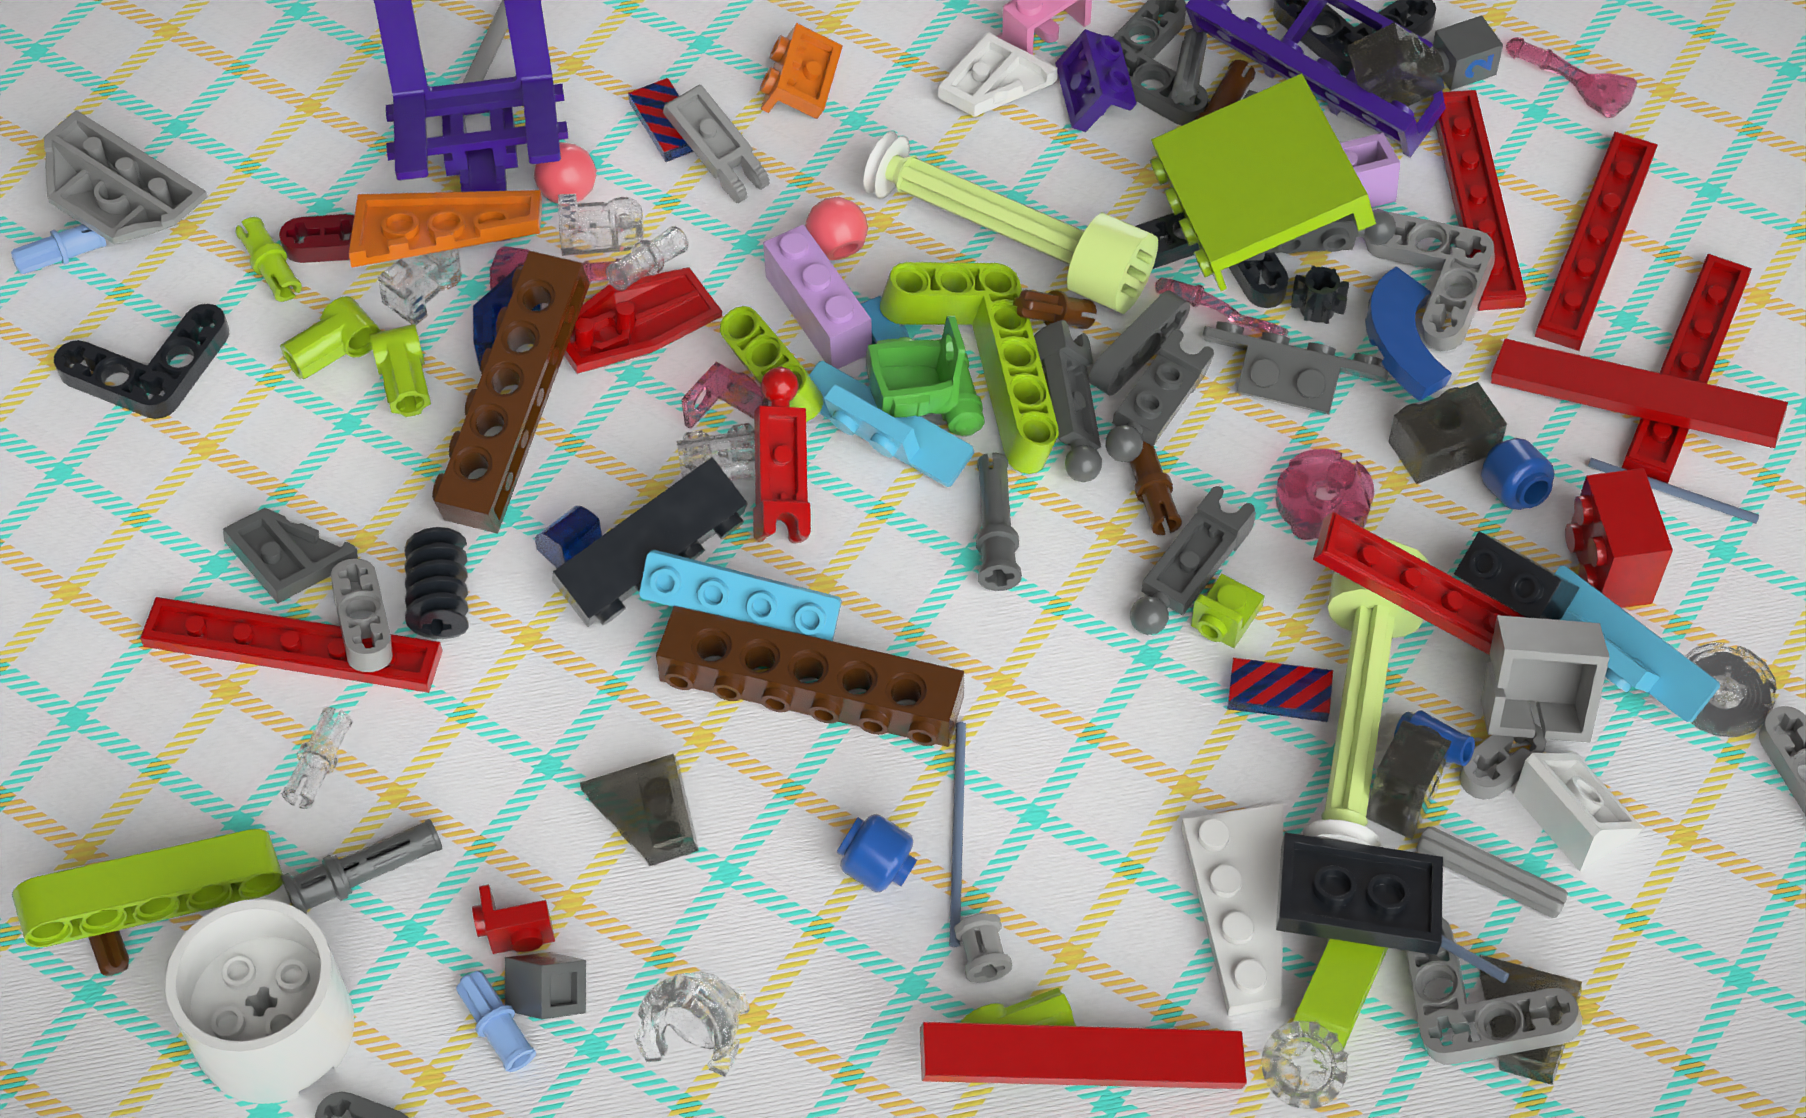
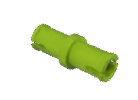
(268, 259)

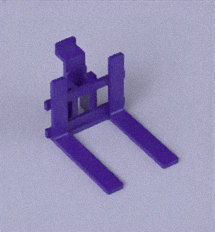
(475, 156)

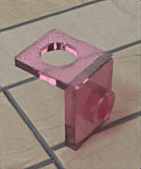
(723, 384)

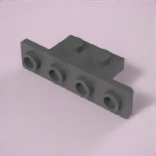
(1291, 373)

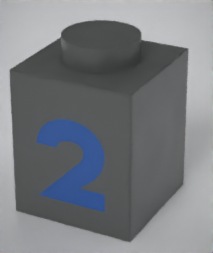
(1468, 52)

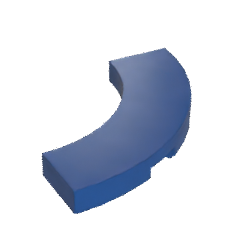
(1394, 331)

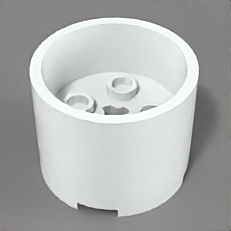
(259, 1000)

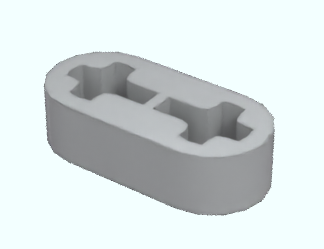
(1508, 769)

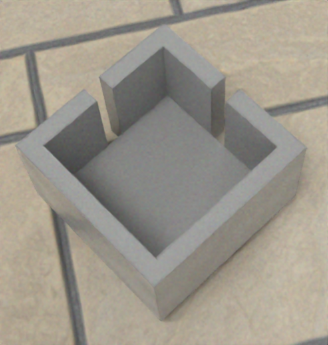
(1547, 663)

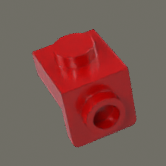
(515, 927)

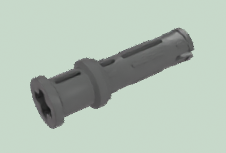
(996, 538)
(338, 876)

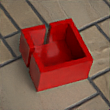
(1619, 537)

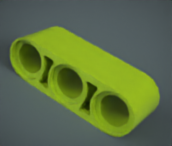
(761, 350)
(1341, 986)

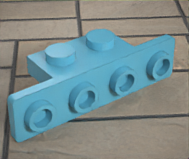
(909, 439)
(738, 595)
(1640, 655)

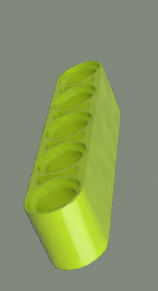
(146, 887)

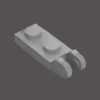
(715, 141)

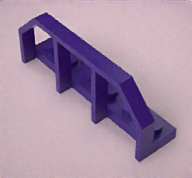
(1324, 78)

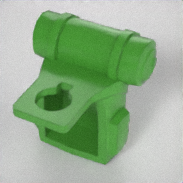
(926, 378)

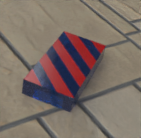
(649, 105)
(1280, 689)

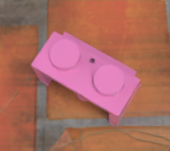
(1028, 17)

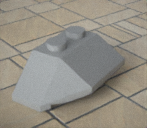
(113, 183)

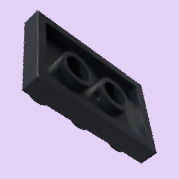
(1360, 893)

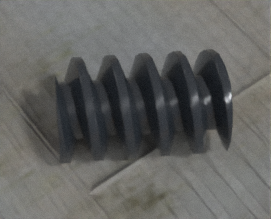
(436, 583)

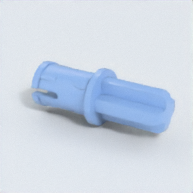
(56, 248)
(495, 1021)

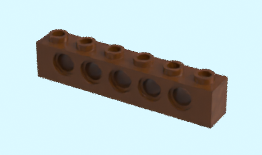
(485, 500)
(795, 656)

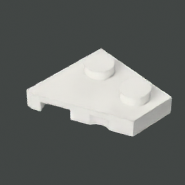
(994, 76)

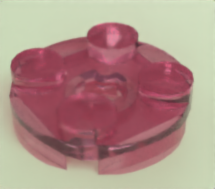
(1326, 469)

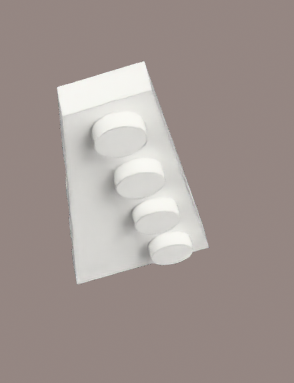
(1237, 886)

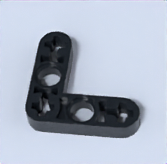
(1330, 46)
(1246, 272)
(156, 375)

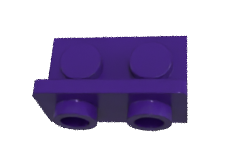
(1094, 78)

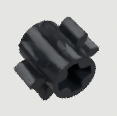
(1320, 294)

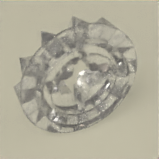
(1284, 1076)

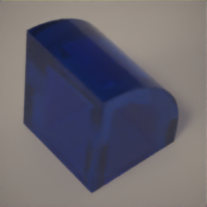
(568, 535)

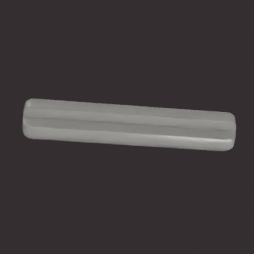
(1493, 872)

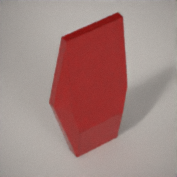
(639, 319)

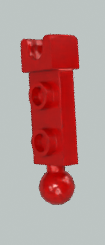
(780, 460)

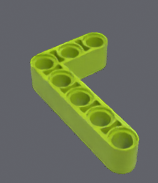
(1006, 344)

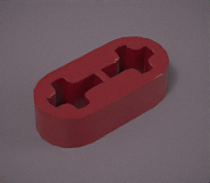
(322, 239)

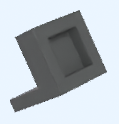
(545, 985)

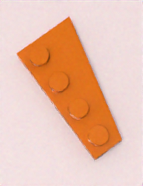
(426, 223)

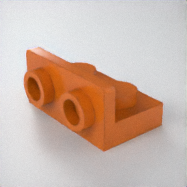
(801, 71)

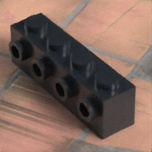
(672, 522)

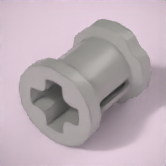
(978, 961)

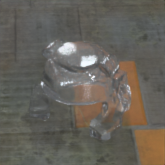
(699, 1010)

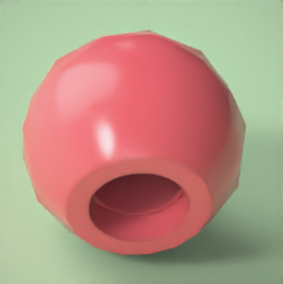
(570, 175)
(837, 227)

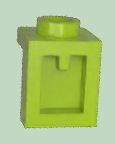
(1226, 611)

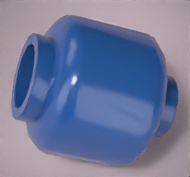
(1518, 474)
(877, 853)

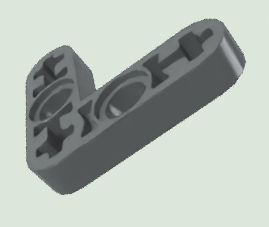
(1141, 61)

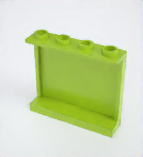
(1257, 176)

